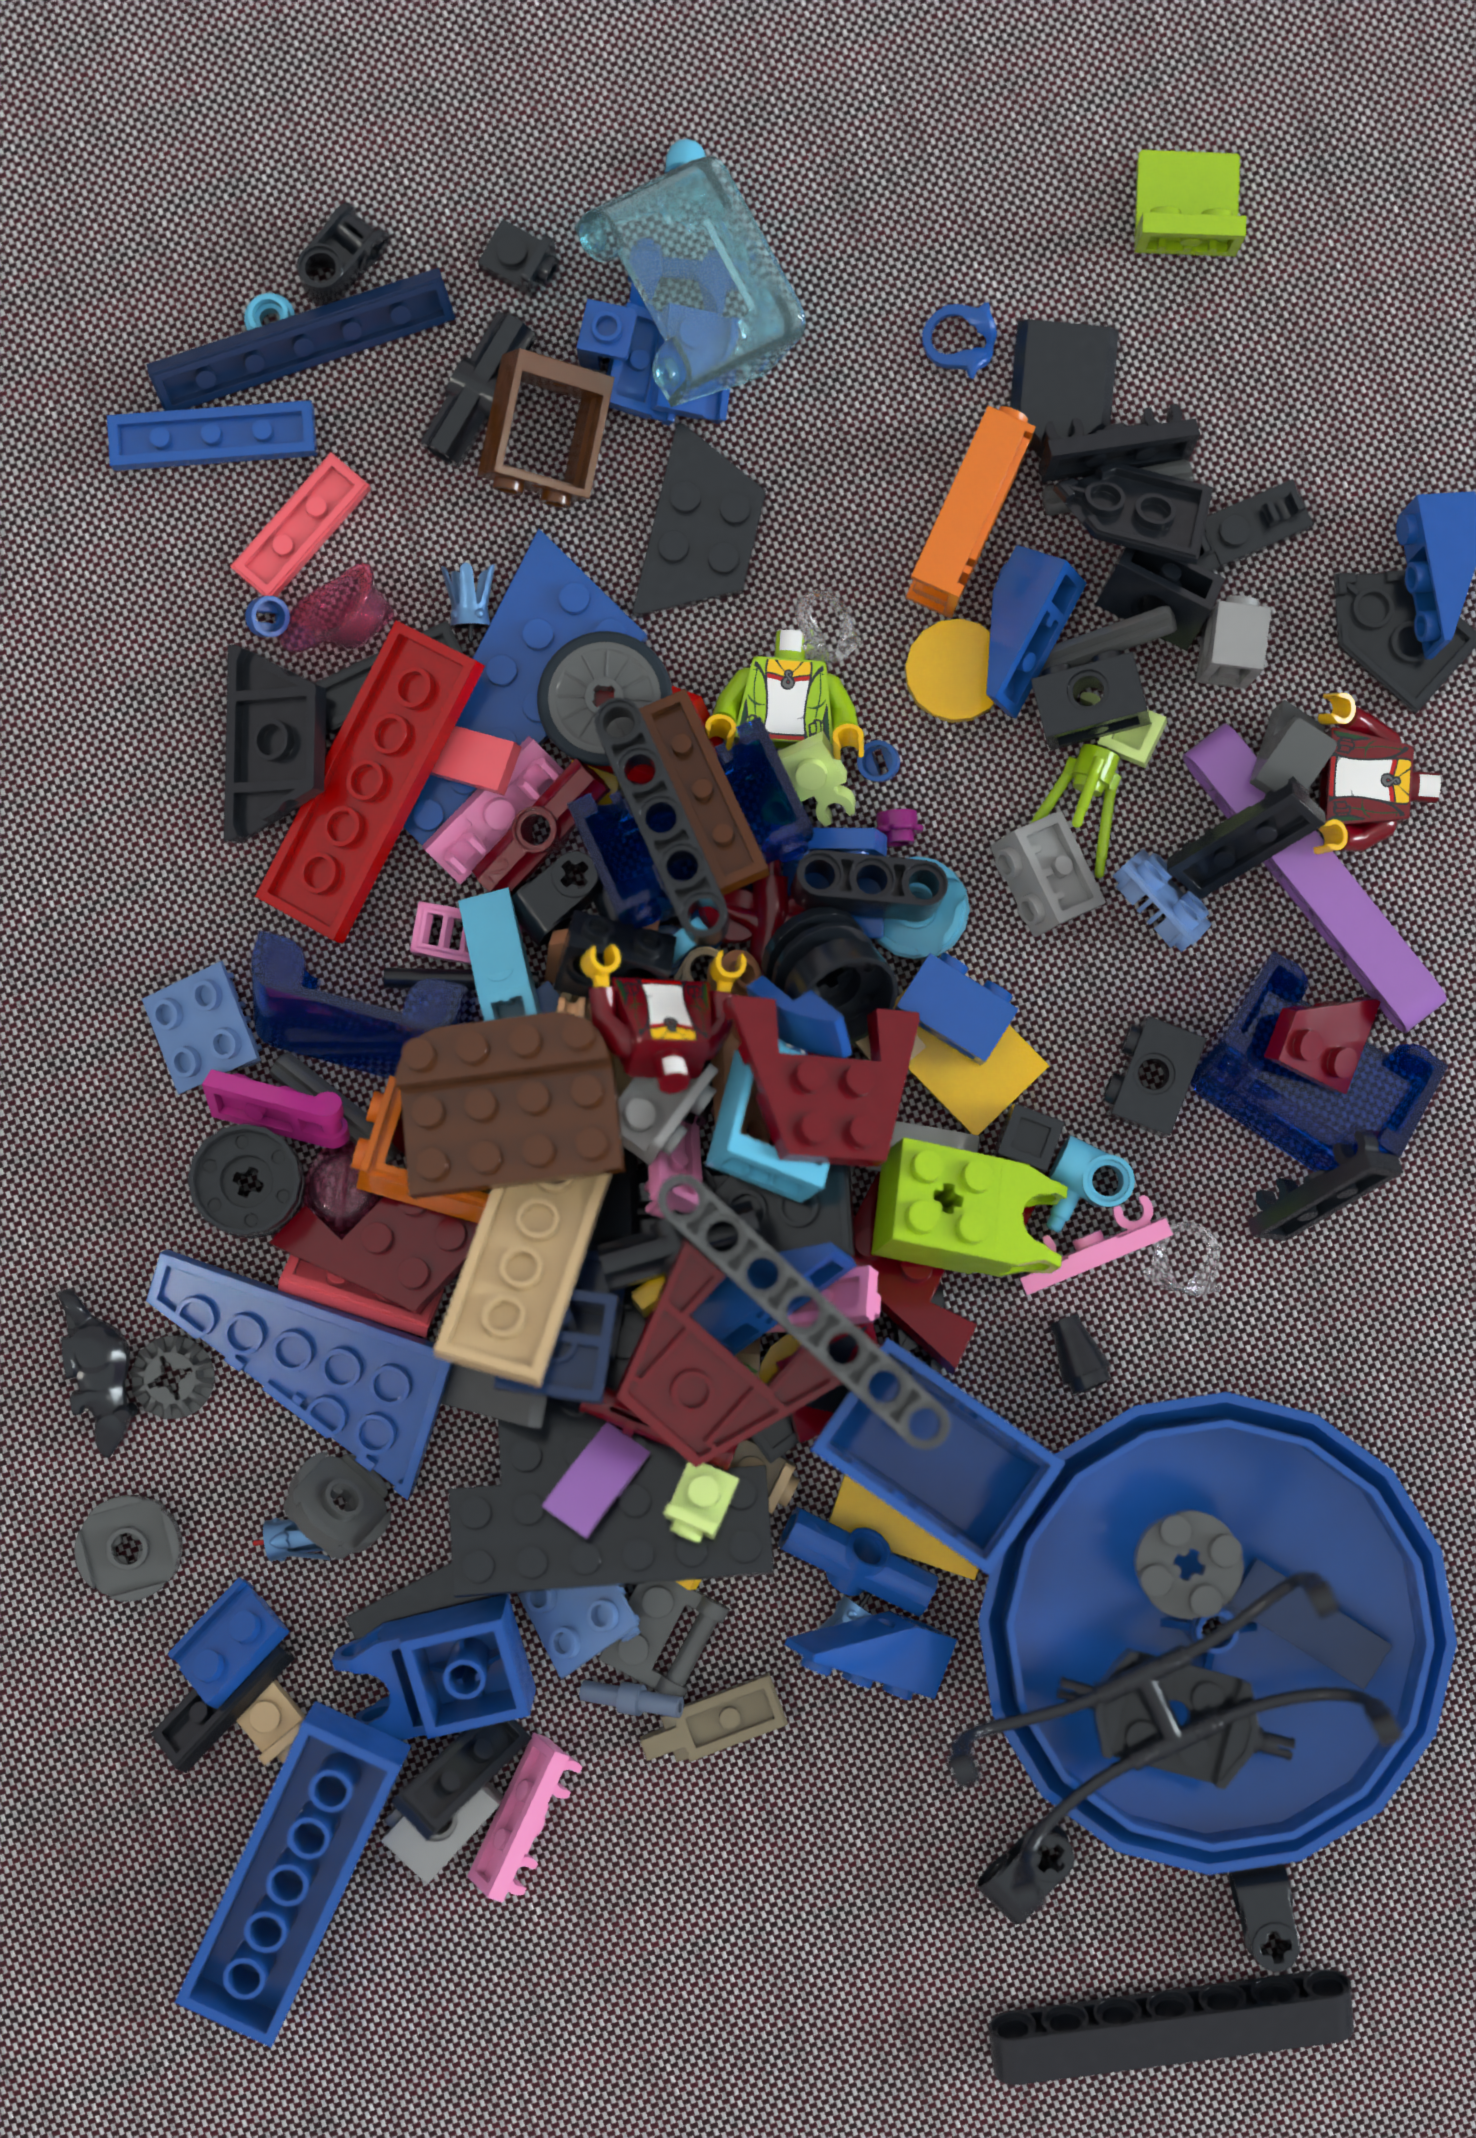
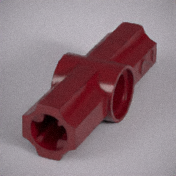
(517, 853)

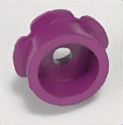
(899, 826)

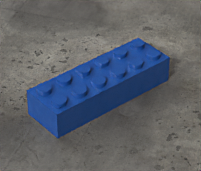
(292, 1873)

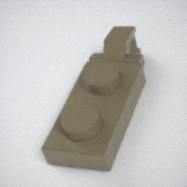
(718, 1721)

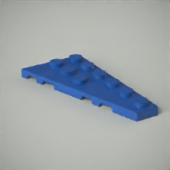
(539, 614)
(330, 1368)

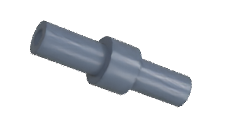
(631, 1698)

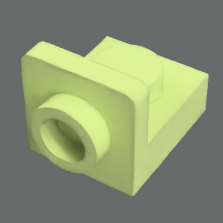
(700, 1502)

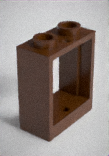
(564, 378)

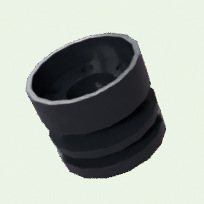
(834, 959)
(239, 1152)

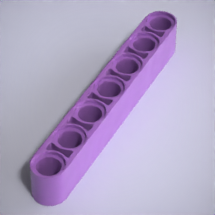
(1324, 891)

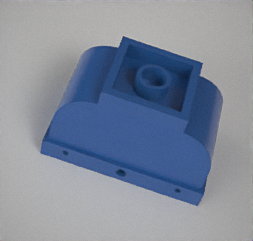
(964, 1491)

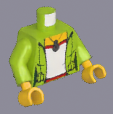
(791, 698)

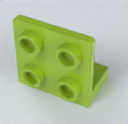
(1188, 203)

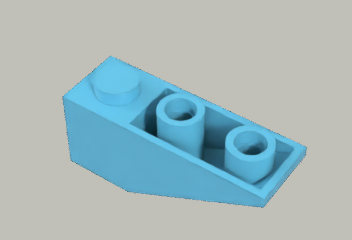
(498, 956)

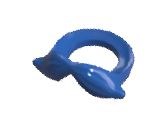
(967, 360)

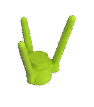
(1092, 774)

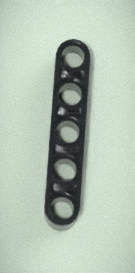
(656, 797)

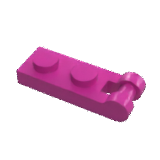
(279, 1109)

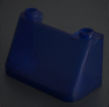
(762, 793)
(336, 1029)
(1293, 1112)

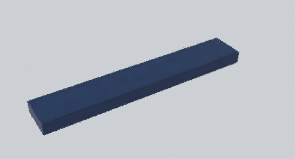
(301, 341)

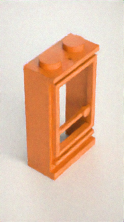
(970, 510)
(393, 1181)

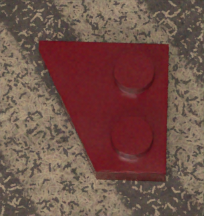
(1323, 1040)

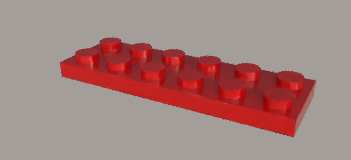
(370, 781)

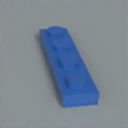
(212, 435)

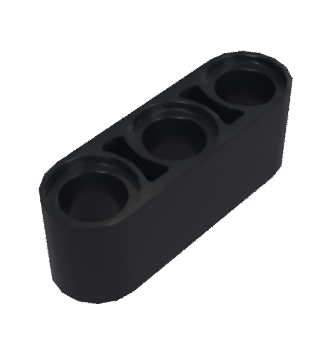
(890, 873)

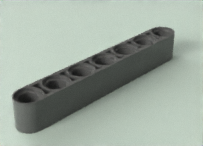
(829, 1321)

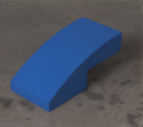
(805, 1022)

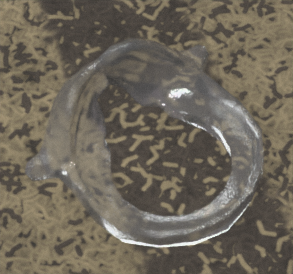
(813, 637)
(1204, 1278)

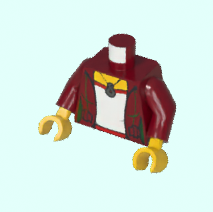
(1367, 779)
(660, 1024)

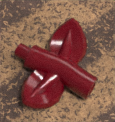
(756, 912)

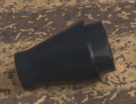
(1079, 1356)

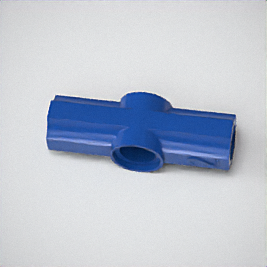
(858, 1561)

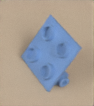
(1184, 912)
(201, 1027)
(580, 1623)

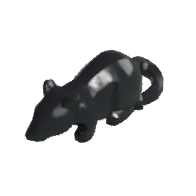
(100, 1361)

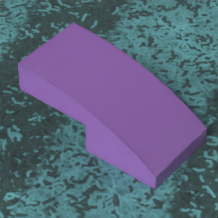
(596, 1479)

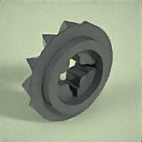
(194, 1388)

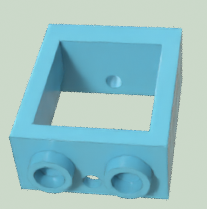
(753, 1159)

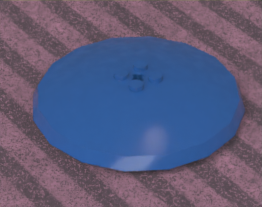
(1297, 1502)

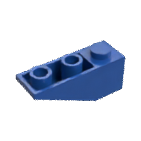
(1440, 561)
(880, 1648)

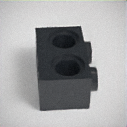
(642, 952)

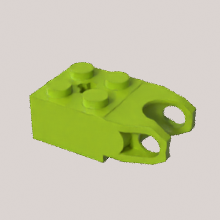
(961, 1210)

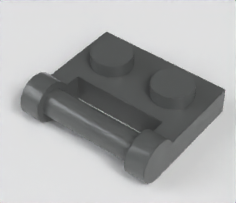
(659, 1609)

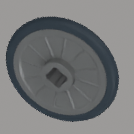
(581, 669)

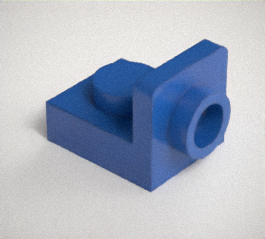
(605, 332)

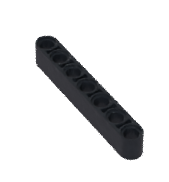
(1171, 2027)

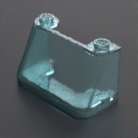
(700, 276)

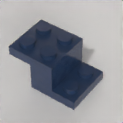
(584, 1341)

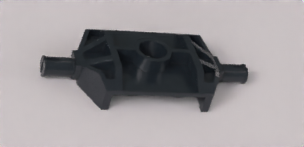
(1218, 1759)

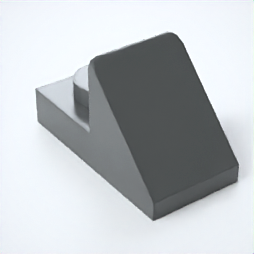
(1291, 748)

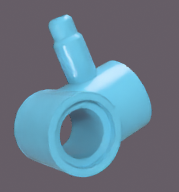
(1075, 1169)

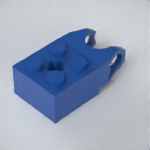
(429, 1672)

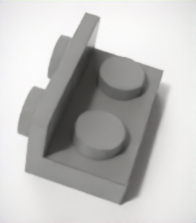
(1047, 873)
(654, 1118)

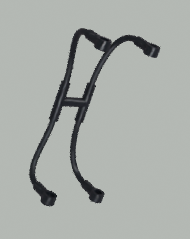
(1173, 1735)

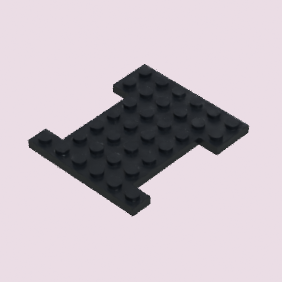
(516, 1546)

